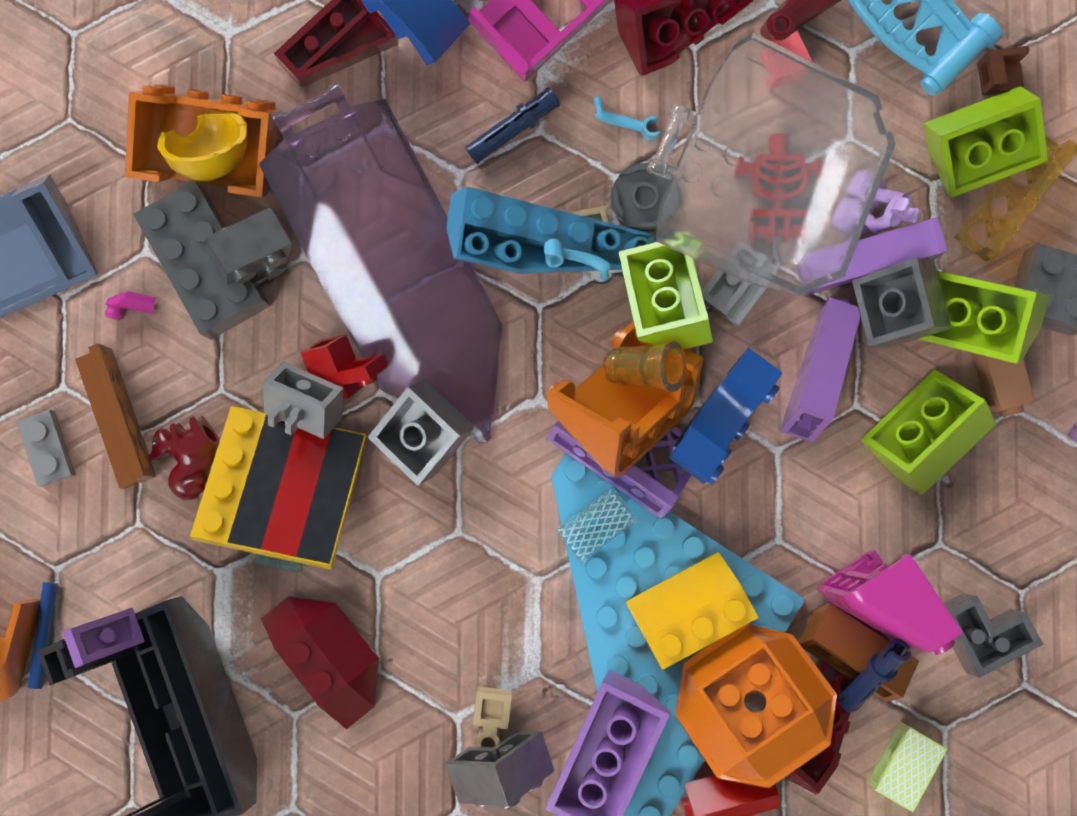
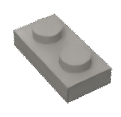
(45, 448)

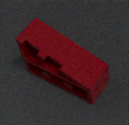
(333, 41)

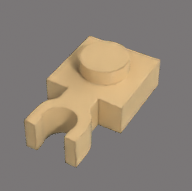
(491, 712)

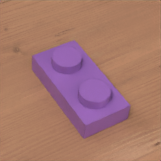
(103, 637)

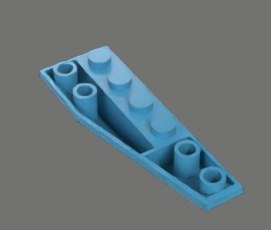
(513, 234)

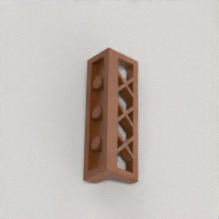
(115, 416)

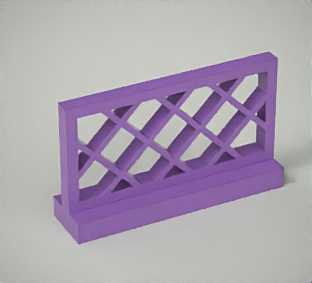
(636, 482)

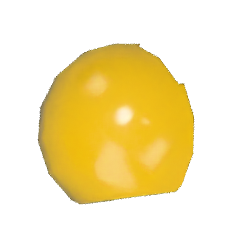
(210, 149)

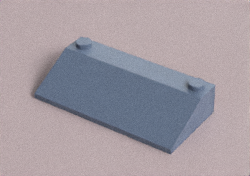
(38, 246)

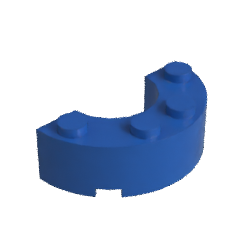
(723, 417)

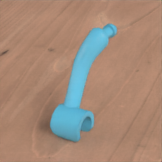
(626, 122)
(556, 254)

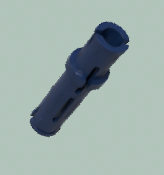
(514, 124)
(879, 669)

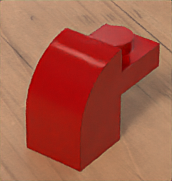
(336, 362)

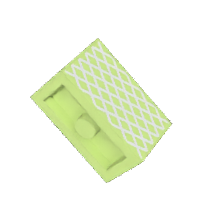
(906, 766)

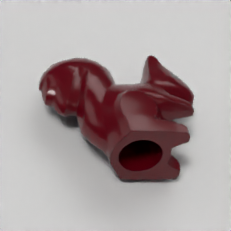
(192, 451)

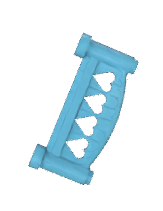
(957, 44)

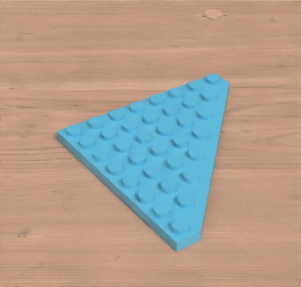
(621, 570)

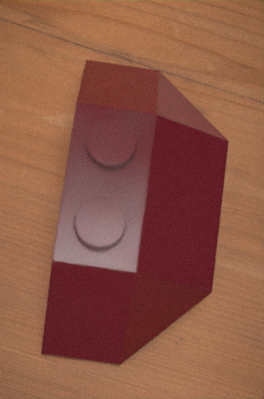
(325, 656)

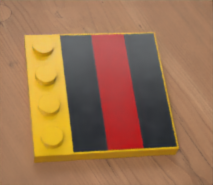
(279, 490)

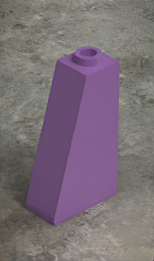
(890, 248)
(822, 371)

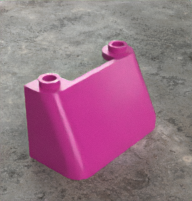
(893, 601)

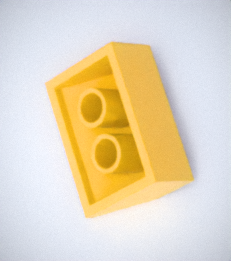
(691, 610)

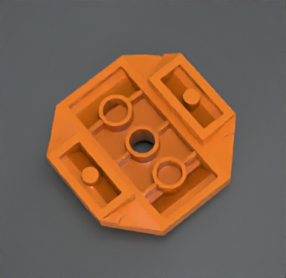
(765, 744)

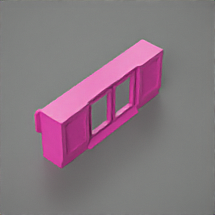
(525, 34)

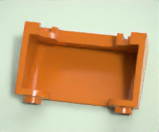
(618, 420)

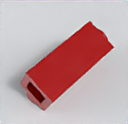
(727, 798)

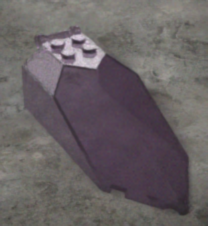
(386, 252)

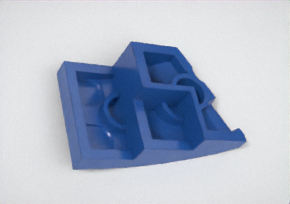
(427, 23)

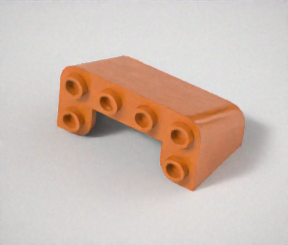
(161, 110)

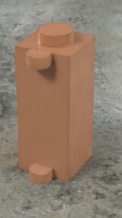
(1004, 384)

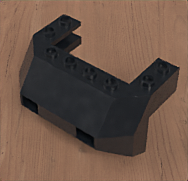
(179, 713)

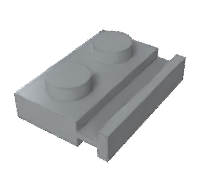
(731, 296)

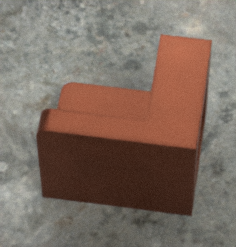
(1001, 70)

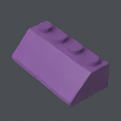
(610, 750)

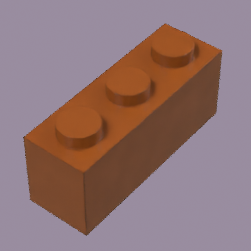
(848, 647)

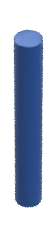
(42, 633)

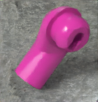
(128, 300)

